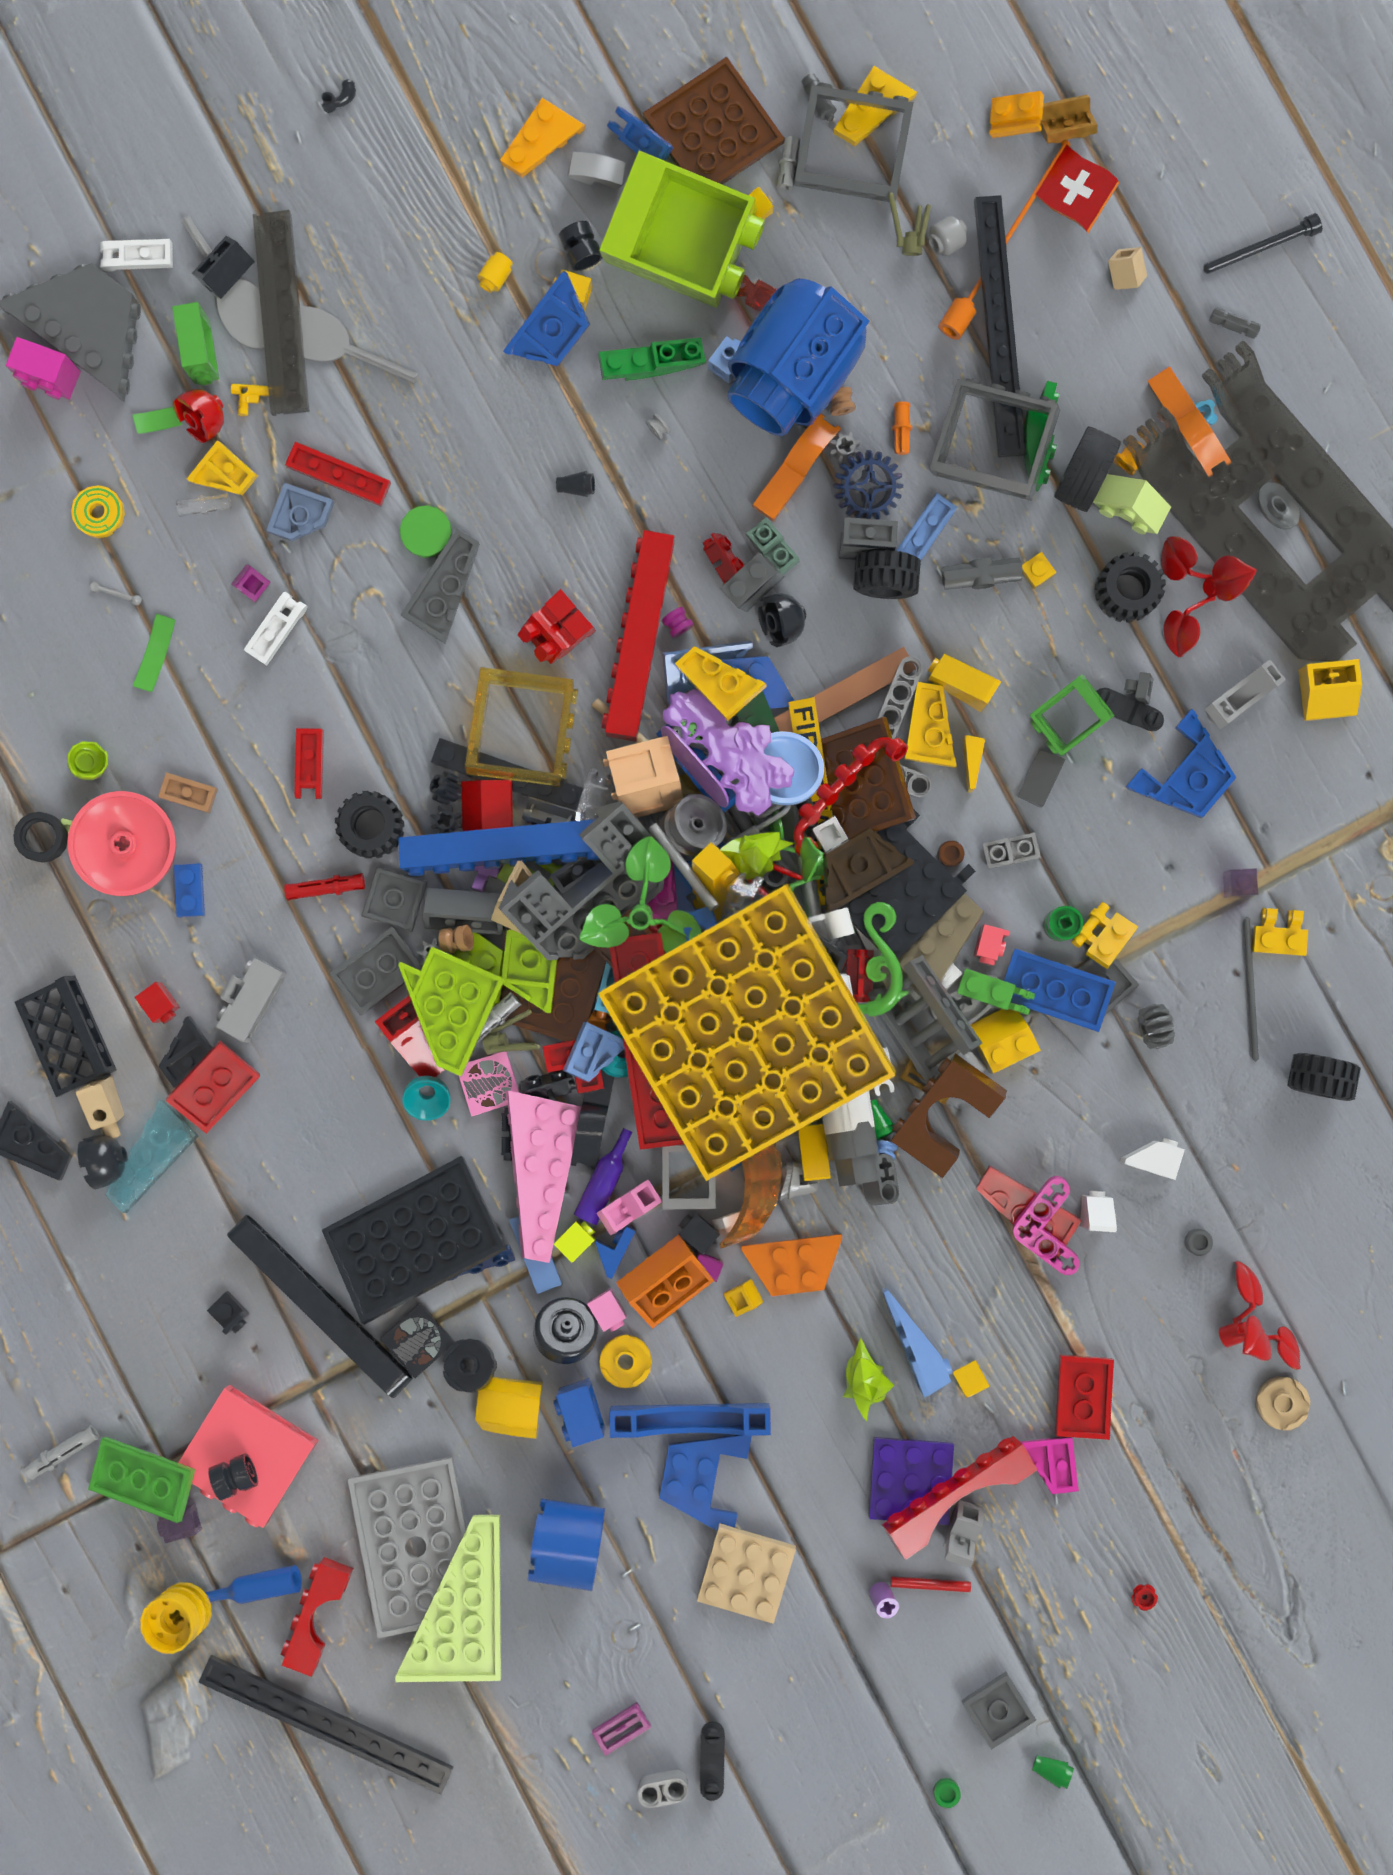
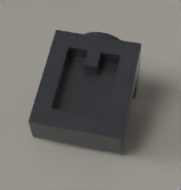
(228, 1313)

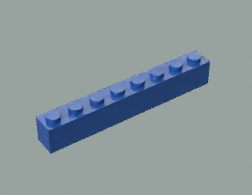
(494, 847)

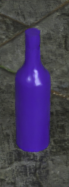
(603, 1181)

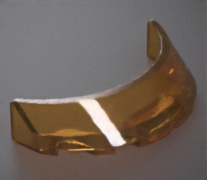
(761, 1193)

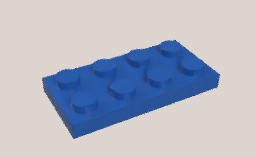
(1060, 990)

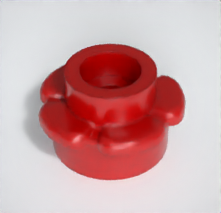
(1149, 1602)

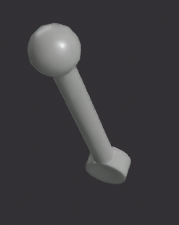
(96, 587)

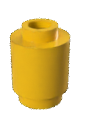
(495, 272)

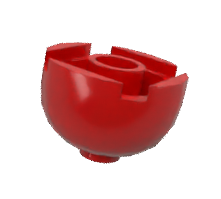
(201, 412)

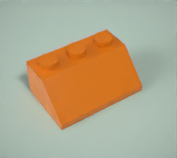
(664, 1281)

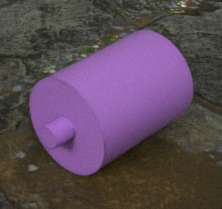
(883, 1600)

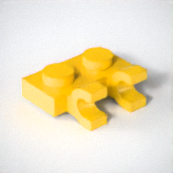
(1280, 940)

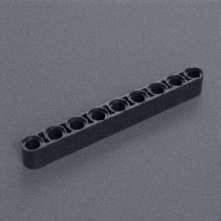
(319, 1306)

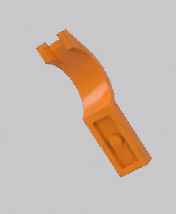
(1189, 419)
(795, 467)

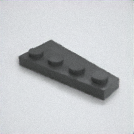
(441, 590)

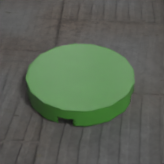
(425, 531)

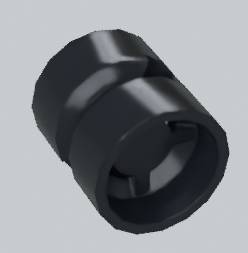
(582, 249)
(233, 1476)

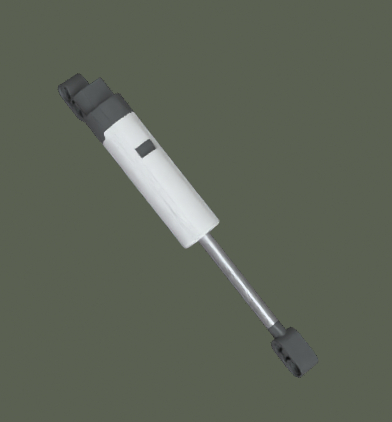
(851, 1126)

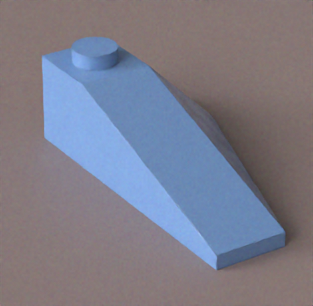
(926, 1363)

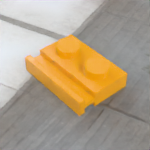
(1016, 114)

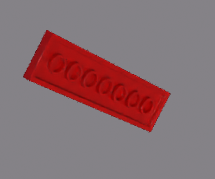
(651, 1119)

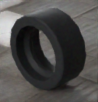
(21, 831)

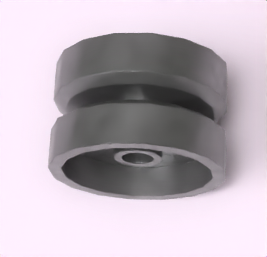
(694, 824)

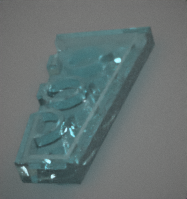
(158, 1148)

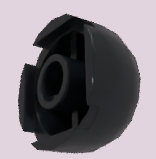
(781, 618)
(102, 1159)

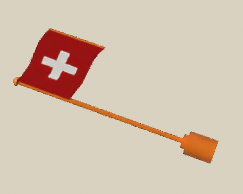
(1068, 187)

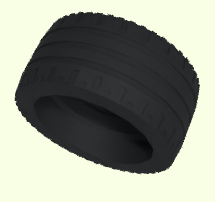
(1087, 469)

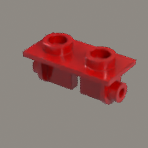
(721, 550)
(856, 970)

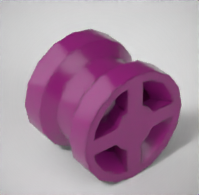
(677, 622)

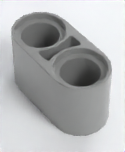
(664, 1794)

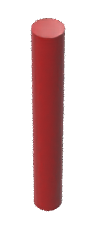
(930, 1584)

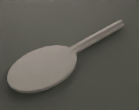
(239, 306)
(328, 340)

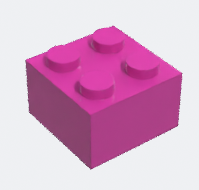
(42, 369)

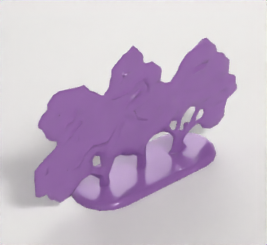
(731, 749)

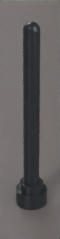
(1309, 226)

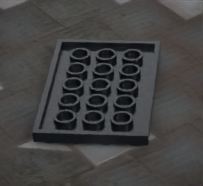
(413, 1240)

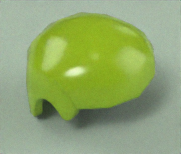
(87, 760)

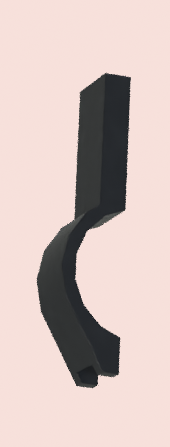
(592, 1123)

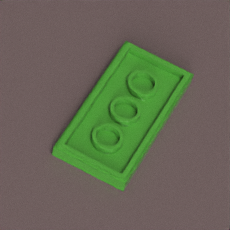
(141, 1479)

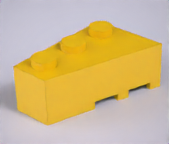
(716, 874)

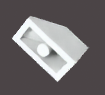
(1157, 1158)
(1098, 1212)

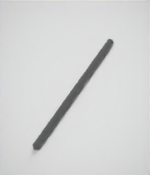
(1251, 990)

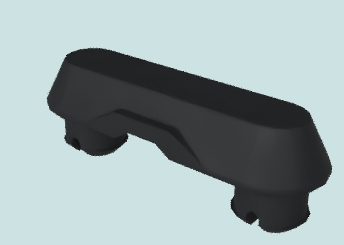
(1132, 711)
(712, 1761)

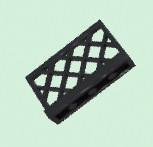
(81, 1021)

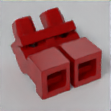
(547, 636)

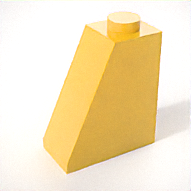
(963, 681)

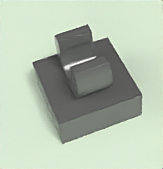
(1141, 688)

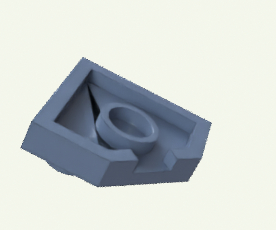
(298, 513)

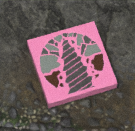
(486, 1083)

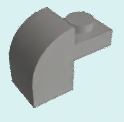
(963, 1532)

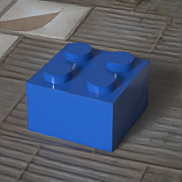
(580, 1413)

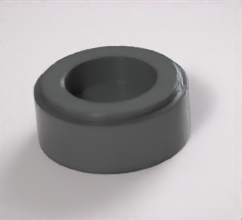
(1198, 1242)

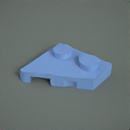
(592, 1052)

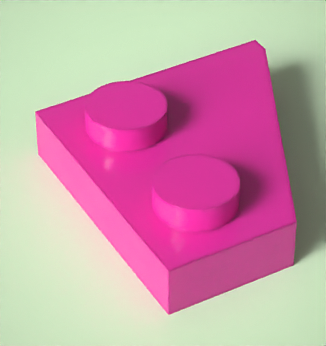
(1054, 1463)

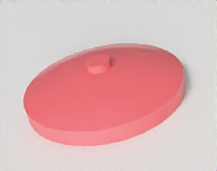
(121, 843)

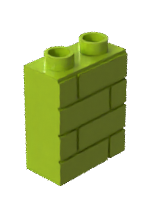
(681, 230)

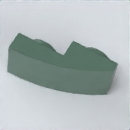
(771, 545)

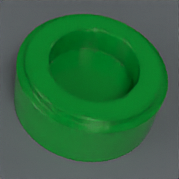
(946, 1793)

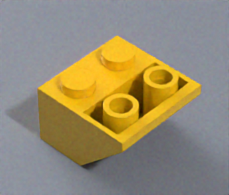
(1330, 689)

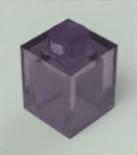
(1240, 883)
(175, 1531)

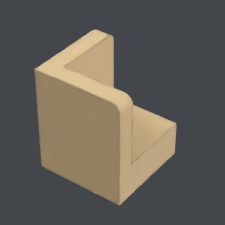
(1127, 268)

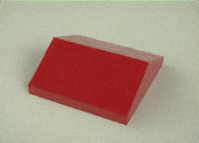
(486, 804)

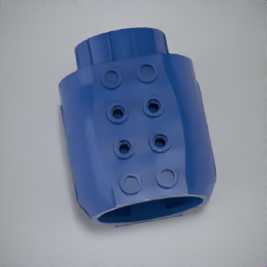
(796, 356)

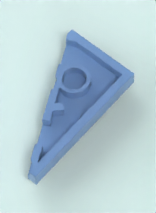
(677, 682)

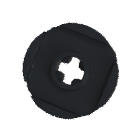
(454, 1365)

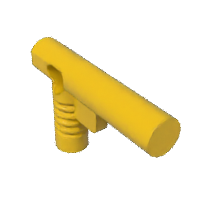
(251, 396)

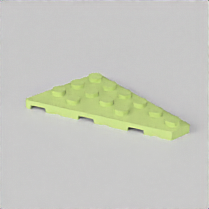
(463, 1623)

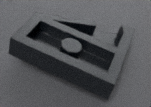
(184, 1053)

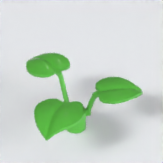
(810, 856)
(604, 922)

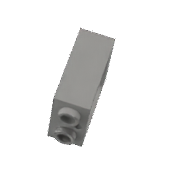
(683, 1202)

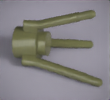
(913, 240)
(498, 1042)

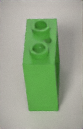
(195, 343)
(1091, 697)

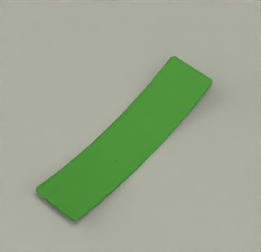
(156, 420)
(155, 653)

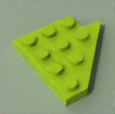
(451, 1005)

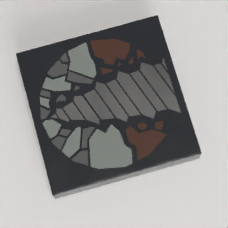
(417, 1340)

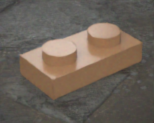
(187, 793)

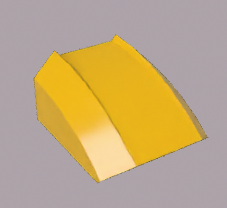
(509, 1407)

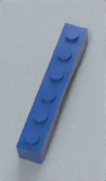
(649, 1420)

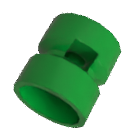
(1063, 923)

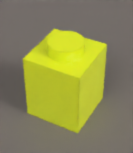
(575, 1240)

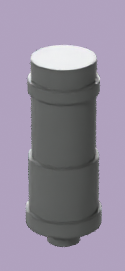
(823, 106)

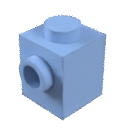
(719, 360)

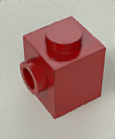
(157, 1003)

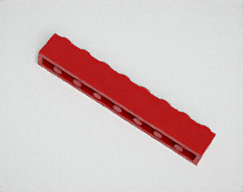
(639, 636)

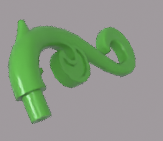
(873, 968)

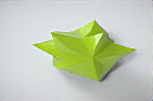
(755, 853)
(865, 1380)

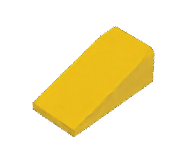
(972, 752)
(814, 1152)

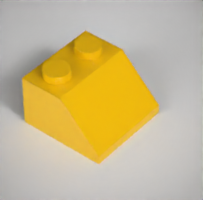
(1004, 1039)

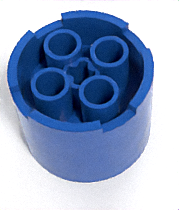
(566, 1544)

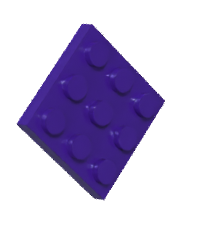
(905, 1472)

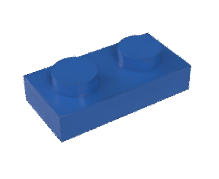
(189, 890)

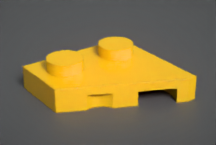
(223, 471)

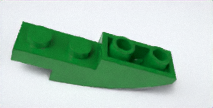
(653, 360)
(1033, 431)

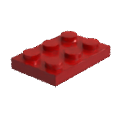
(213, 1087)
(1084, 1397)

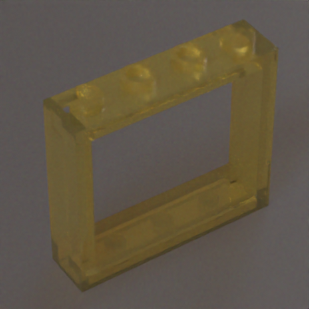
(525, 681)

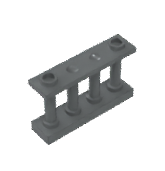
(947, 1016)

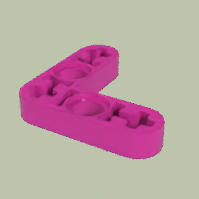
(1038, 1232)

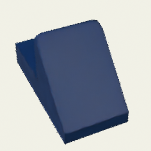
(612, 1256)

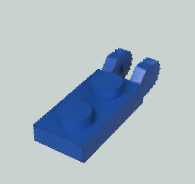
(639, 136)

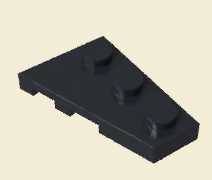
(30, 1145)

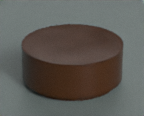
(951, 853)

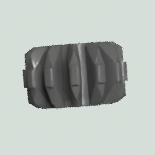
(1156, 1026)

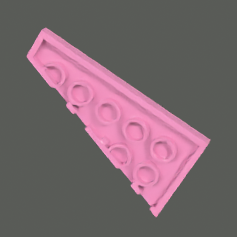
(541, 1158)

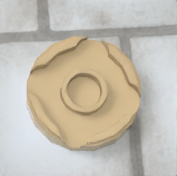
(1283, 1403)

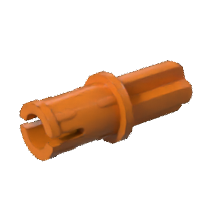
(902, 428)

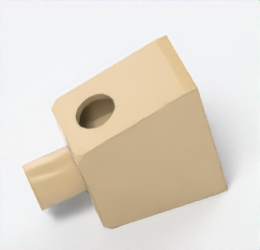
(99, 1097)

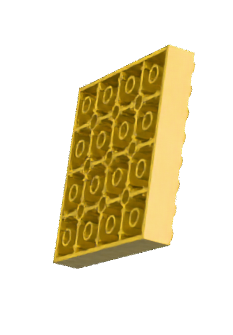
(747, 1032)

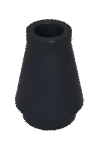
(576, 484)

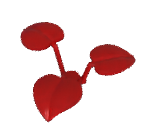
(1227, 582)
(1251, 1333)

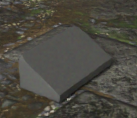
(1041, 778)

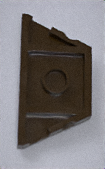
(858, 867)

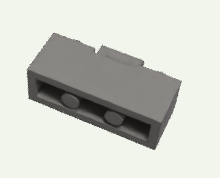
(248, 1009)

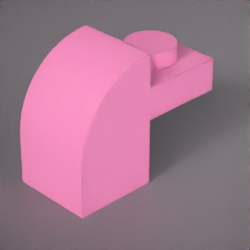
(629, 1207)

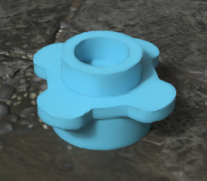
(1207, 406)

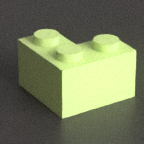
(1133, 501)

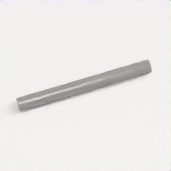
(683, 867)

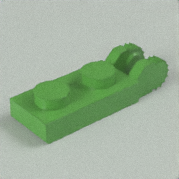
(992, 991)

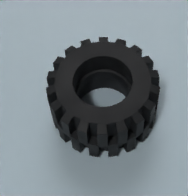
(1142, 570)
(887, 574)
(353, 809)
(1324, 1076)

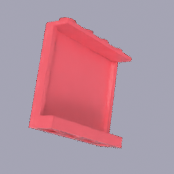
(245, 1426)

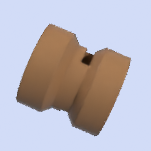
(456, 939)

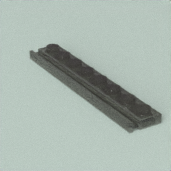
(281, 313)

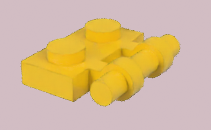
(1110, 941)

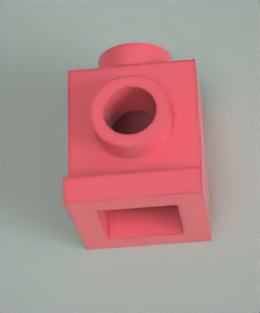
(990, 944)

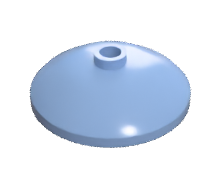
(807, 767)

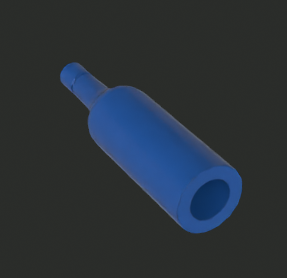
(260, 1586)

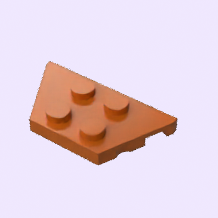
(794, 1264)

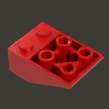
(407, 1036)

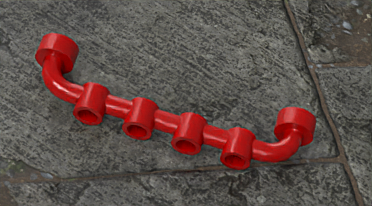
(846, 775)

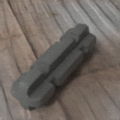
(1235, 323)

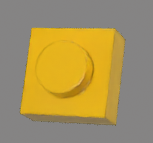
(1038, 570)

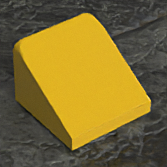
(763, 204)
(743, 1298)
(970, 1379)

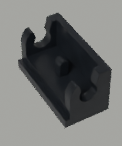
(223, 267)

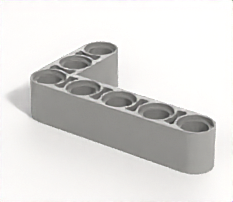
(899, 708)

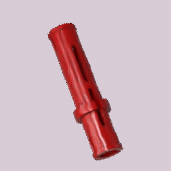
(334, 885)

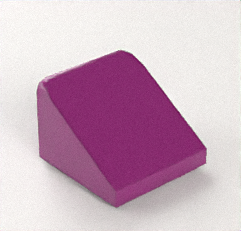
(250, 583)
(711, 1264)

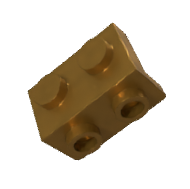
(1067, 119)

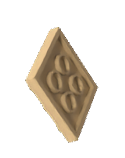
(746, 1573)

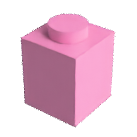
(607, 1310)

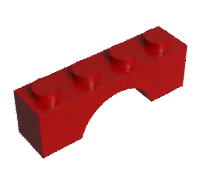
(306, 1647)

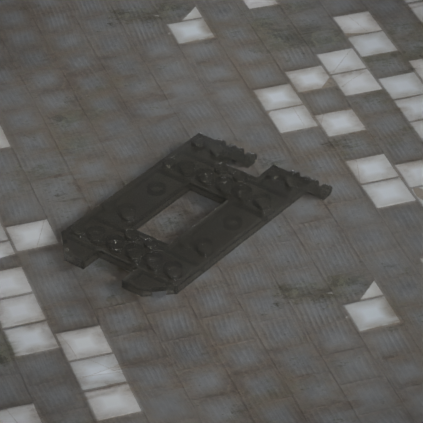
(1270, 446)

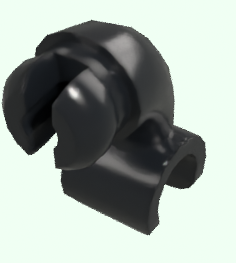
(346, 96)

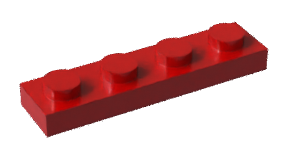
(338, 473)

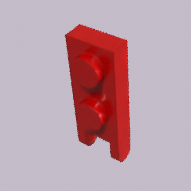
(309, 761)

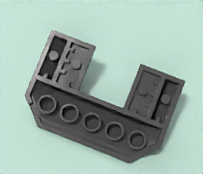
(556, 921)

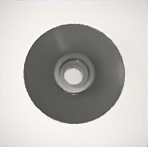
(1278, 506)

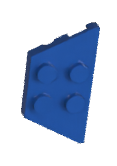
(551, 326)
(763, 669)

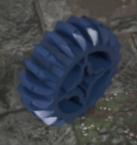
(890, 486)

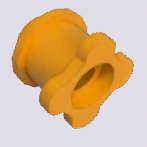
(1126, 461)

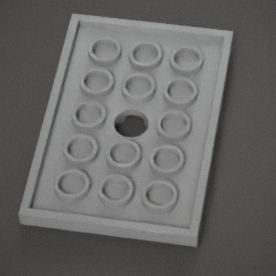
(387, 1512)

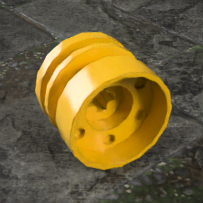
(175, 1617)

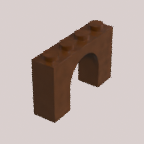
(955, 1080)

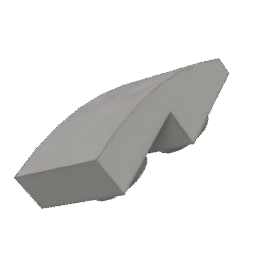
(595, 167)
(1011, 850)

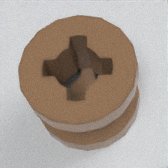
(842, 402)

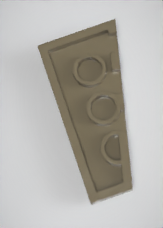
(945, 938)

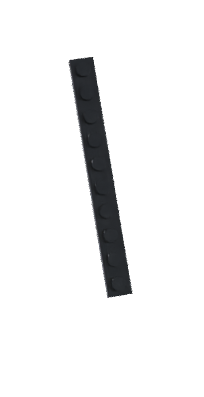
(999, 321)
(326, 1724)

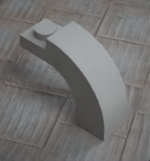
(1244, 694)

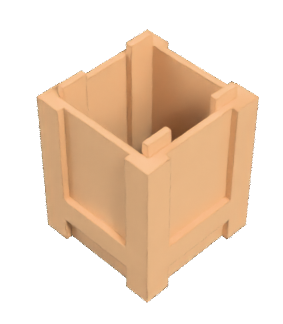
(645, 776)

